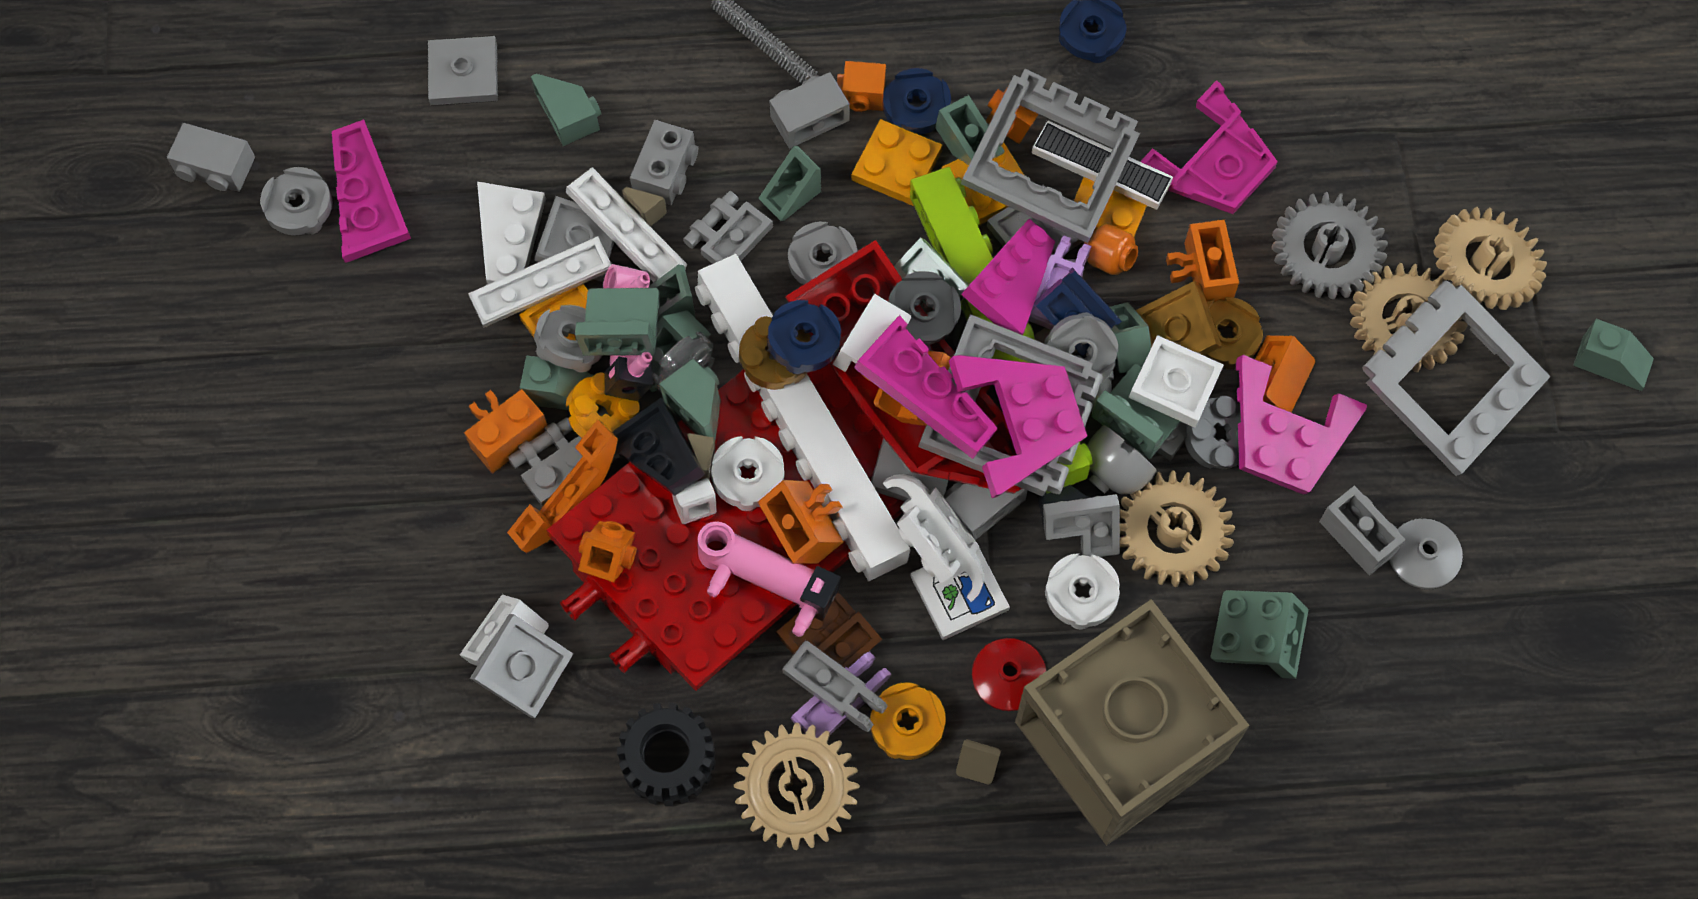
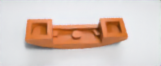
(588, 474)

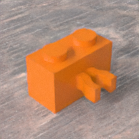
(1207, 260)
(504, 428)
(801, 520)

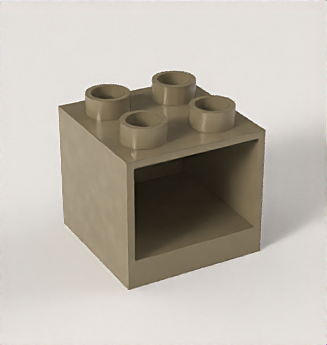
(1129, 721)

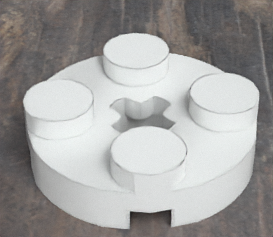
(747, 453)
(1082, 611)

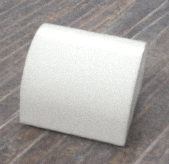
(695, 501)

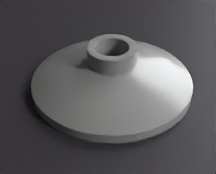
(1425, 569)

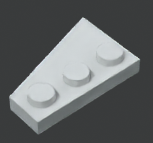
(508, 227)

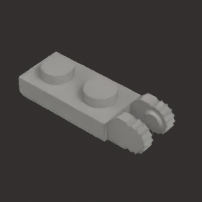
(832, 684)

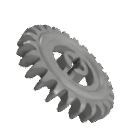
(1330, 218)

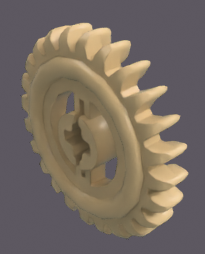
(1498, 247)
(1413, 292)
(1186, 499)
(805, 822)

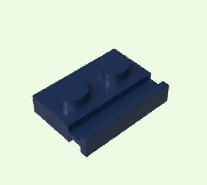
(1072, 297)

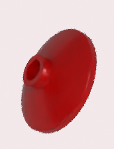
(990, 681)

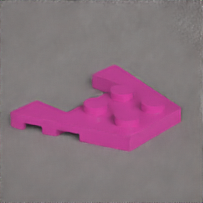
(1227, 165)
(1036, 408)
(1282, 444)

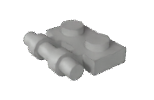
(737, 236)
(547, 474)

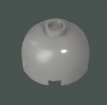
(1117, 464)

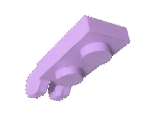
(1058, 268)
(825, 718)

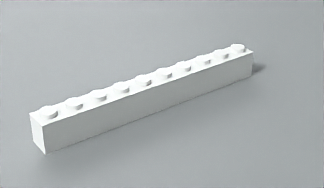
(808, 429)

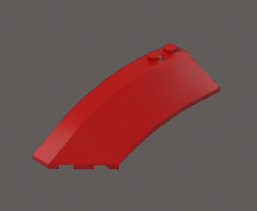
(846, 292)

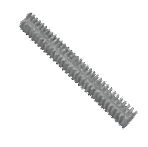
(764, 40)

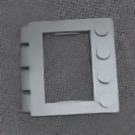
(1033, 199)
(981, 340)
(1492, 412)

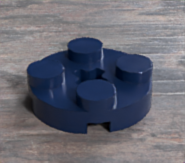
(1090, 45)
(901, 91)
(800, 355)

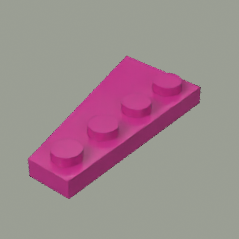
(366, 201)
(1012, 278)
(913, 379)

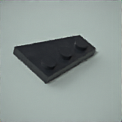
(659, 448)

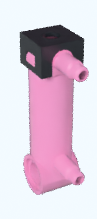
(628, 375)
(767, 569)

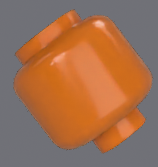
(1112, 249)

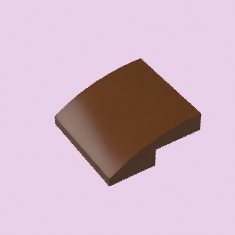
(841, 635)

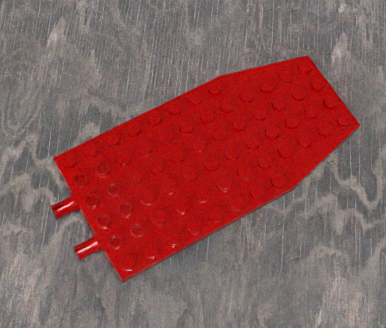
(666, 588)

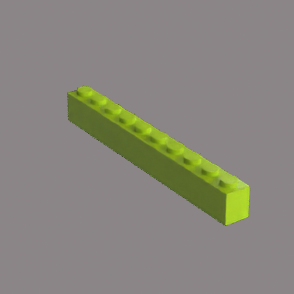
(956, 237)

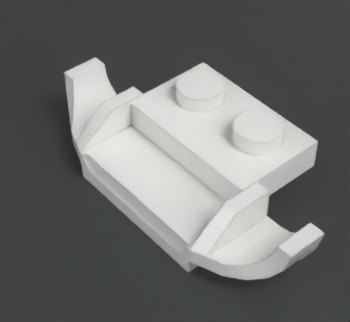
(937, 534)

